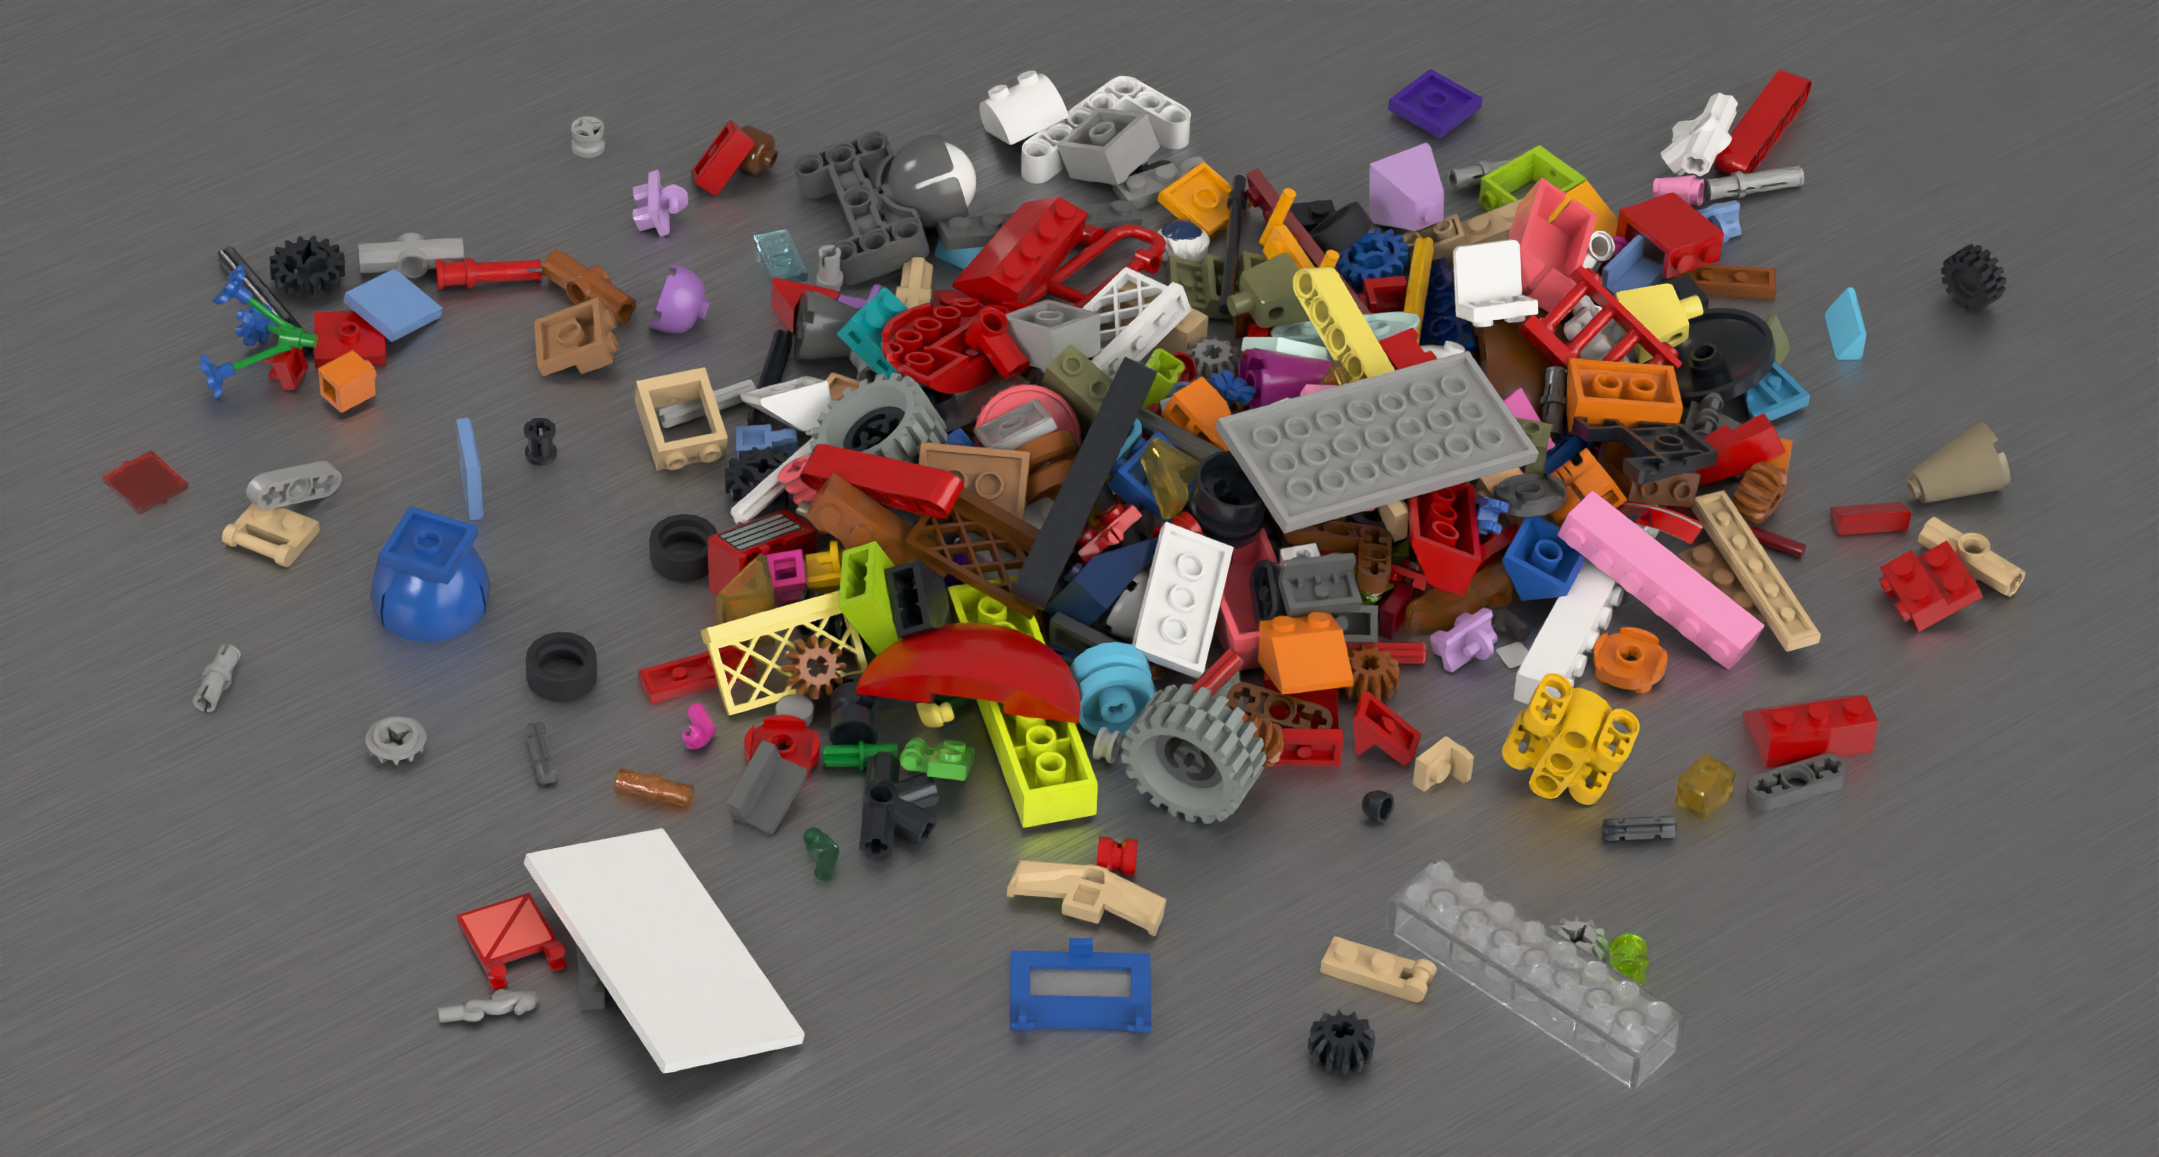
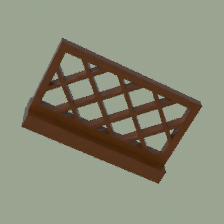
(998, 529)

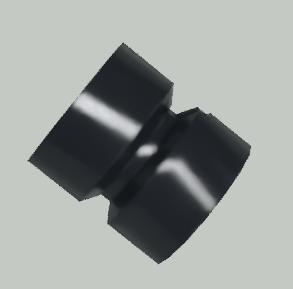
(853, 716)

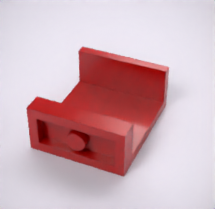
(1676, 229)
(1313, 745)

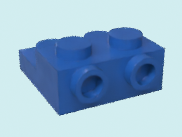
(1131, 480)

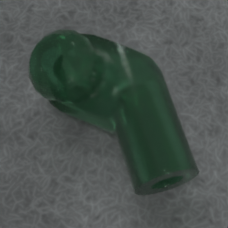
(823, 850)

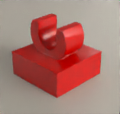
(288, 368)

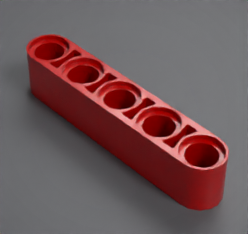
(1764, 123)
(886, 480)

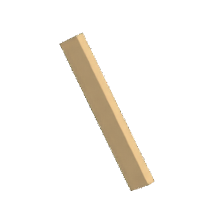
(1755, 571)

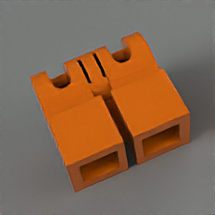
(1581, 481)

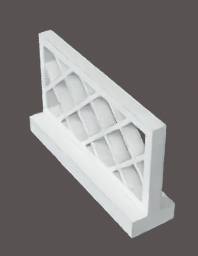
(1151, 322)

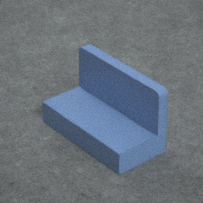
(1630, 269)

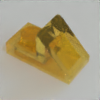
(1168, 475)

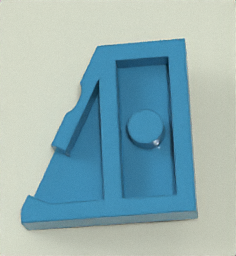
(1775, 395)

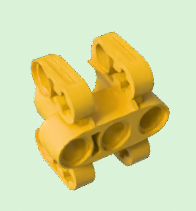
(1569, 741)

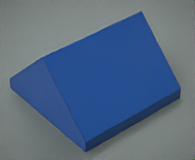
(1541, 561)

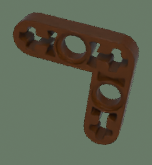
(1368, 542)
(1262, 699)

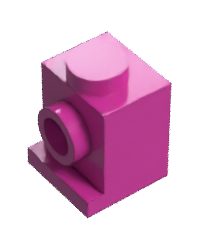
(788, 576)

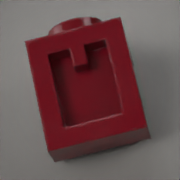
(1393, 608)

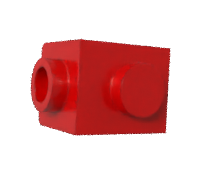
(1384, 294)

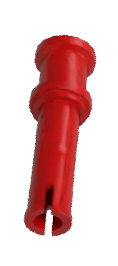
(470, 273)

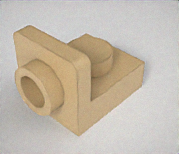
(1441, 760)

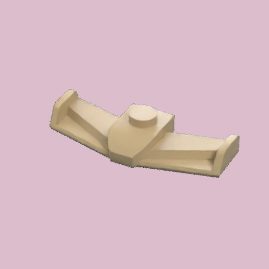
(1088, 892)

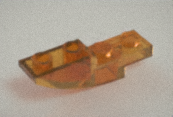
(1440, 609)

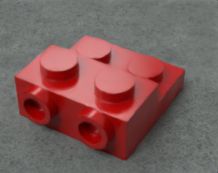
(1928, 585)

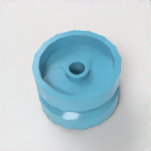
(1112, 686)

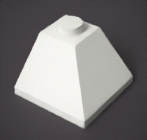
(793, 402)

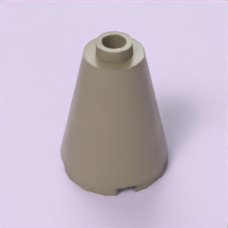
(1961, 468)

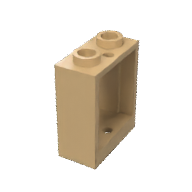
(672, 390)

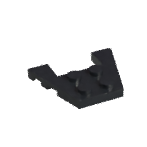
(1660, 447)

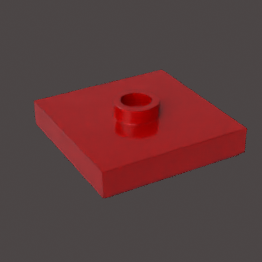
(343, 332)

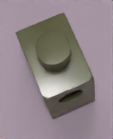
(1269, 294)

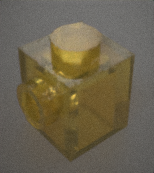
(1705, 786)

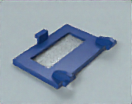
(1080, 989)

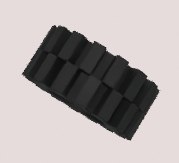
(1973, 277)

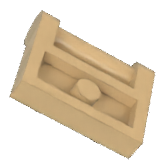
(272, 533)

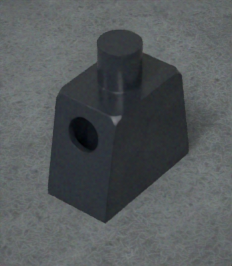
(918, 603)

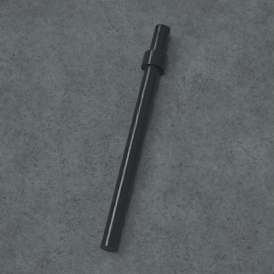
(1236, 205)

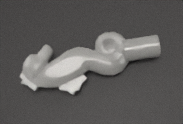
(500, 1003)

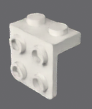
(1490, 283)

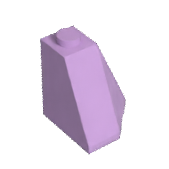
(1406, 190)

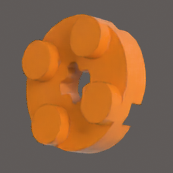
(1635, 675)

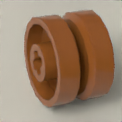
(1049, 464)

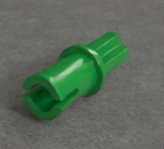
(854, 754)

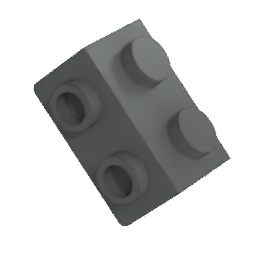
(1319, 585)

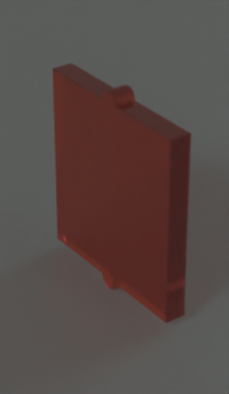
(145, 482)

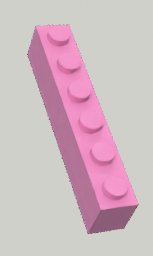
(1660, 580)

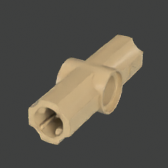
(916, 283)
(1975, 555)

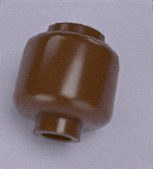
(762, 154)

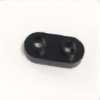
(1265, 591)

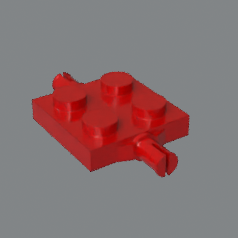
(1113, 523)

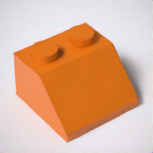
(1304, 653)

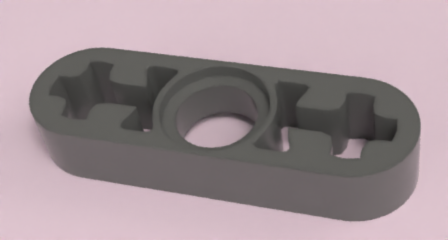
(1827, 768)

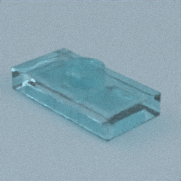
(781, 256)

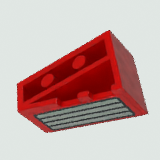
(737, 547)

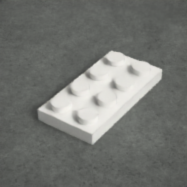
(1182, 600)

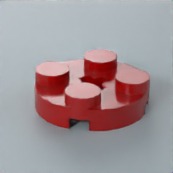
(801, 742)

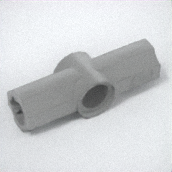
(409, 254)

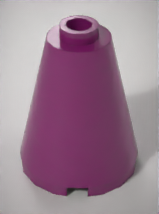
(1279, 375)

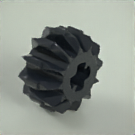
(1341, 1042)

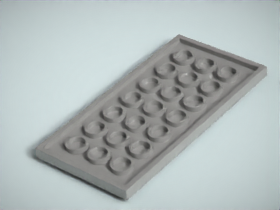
(1376, 441)

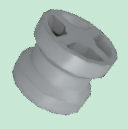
(587, 137)

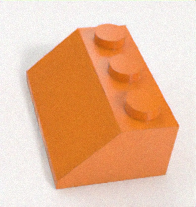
(1621, 392)

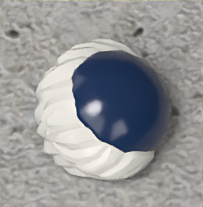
(1184, 240)

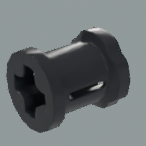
(545, 441)

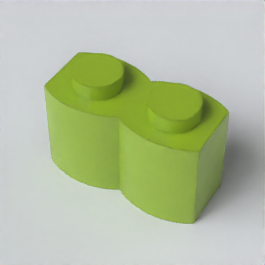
(1169, 371)

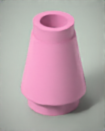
(1686, 187)

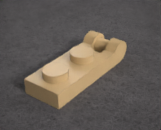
(1378, 969)

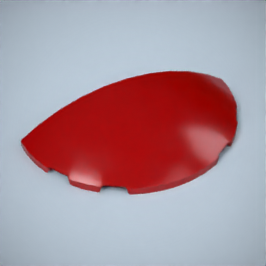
(933, 346)
(978, 664)

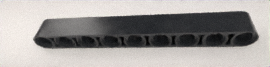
(1083, 483)

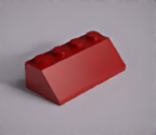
(1023, 252)
(1446, 536)

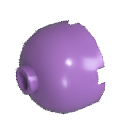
(680, 301)

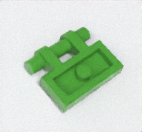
(945, 760)

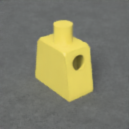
(1661, 314)

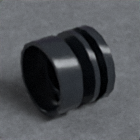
(1226, 502)

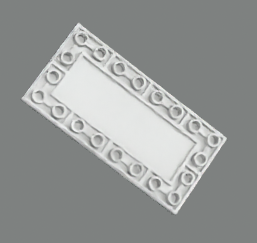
(663, 950)

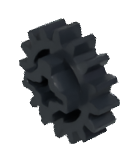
(307, 266)
(750, 471)

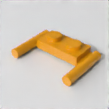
(1279, 240)

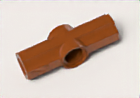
(588, 283)

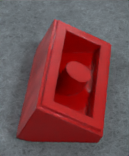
(722, 158)
(1871, 518)

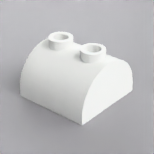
(1023, 108)

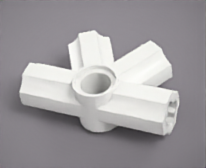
(1701, 139)

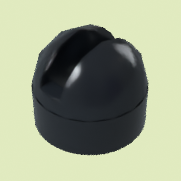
(1378, 805)

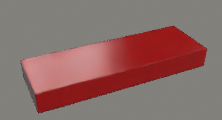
(690, 674)

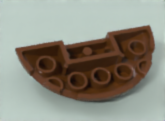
(1513, 361)

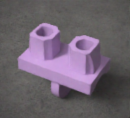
(657, 203)
(1468, 639)

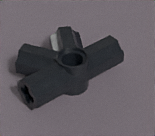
(894, 806)

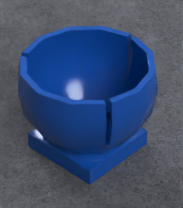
(430, 578)

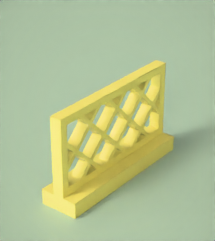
(766, 624)

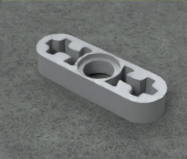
(272, 488)

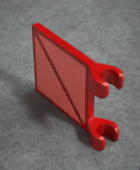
(508, 933)

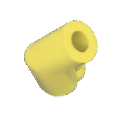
(935, 715)

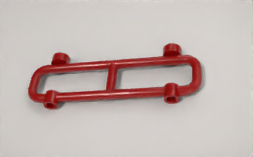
(1093, 243)

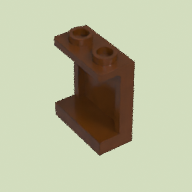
(1671, 491)

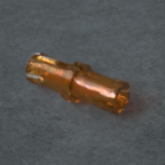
(654, 787)

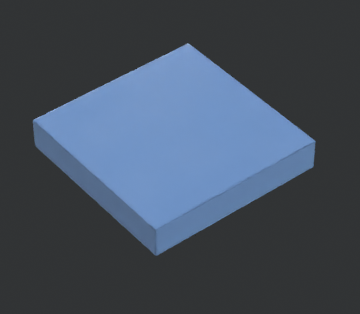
(393, 305)
(470, 469)

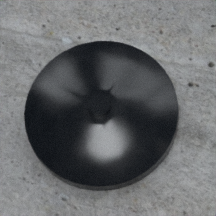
(1723, 354)

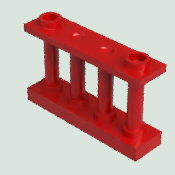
(1541, 331)

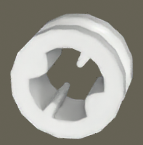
(1107, 745)

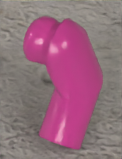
(702, 727)

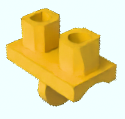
(825, 569)

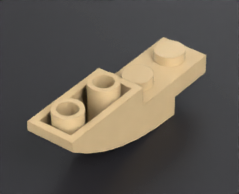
(1452, 233)

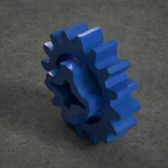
(1373, 257)

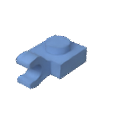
(763, 436)

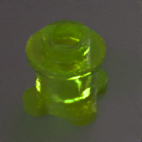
(1629, 956)

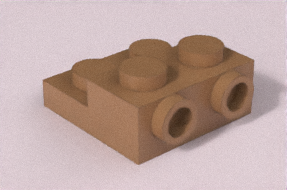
(576, 337)

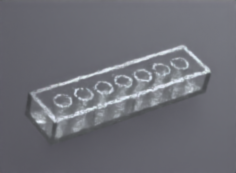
(1536, 972)

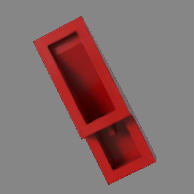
(1741, 448)

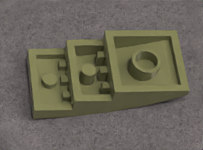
(1204, 280)

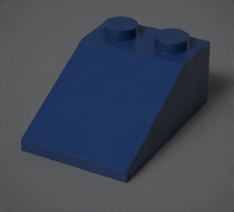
(1093, 587)

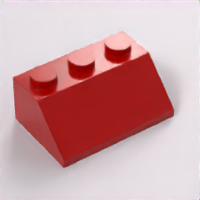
(1812, 728)

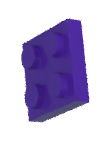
(1435, 103)

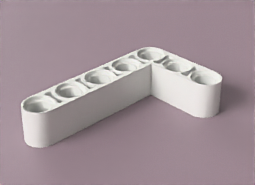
(1168, 119)

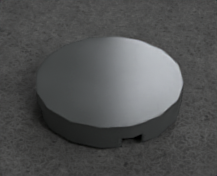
(1530, 495)

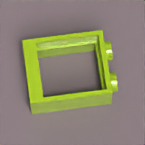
(1528, 167)

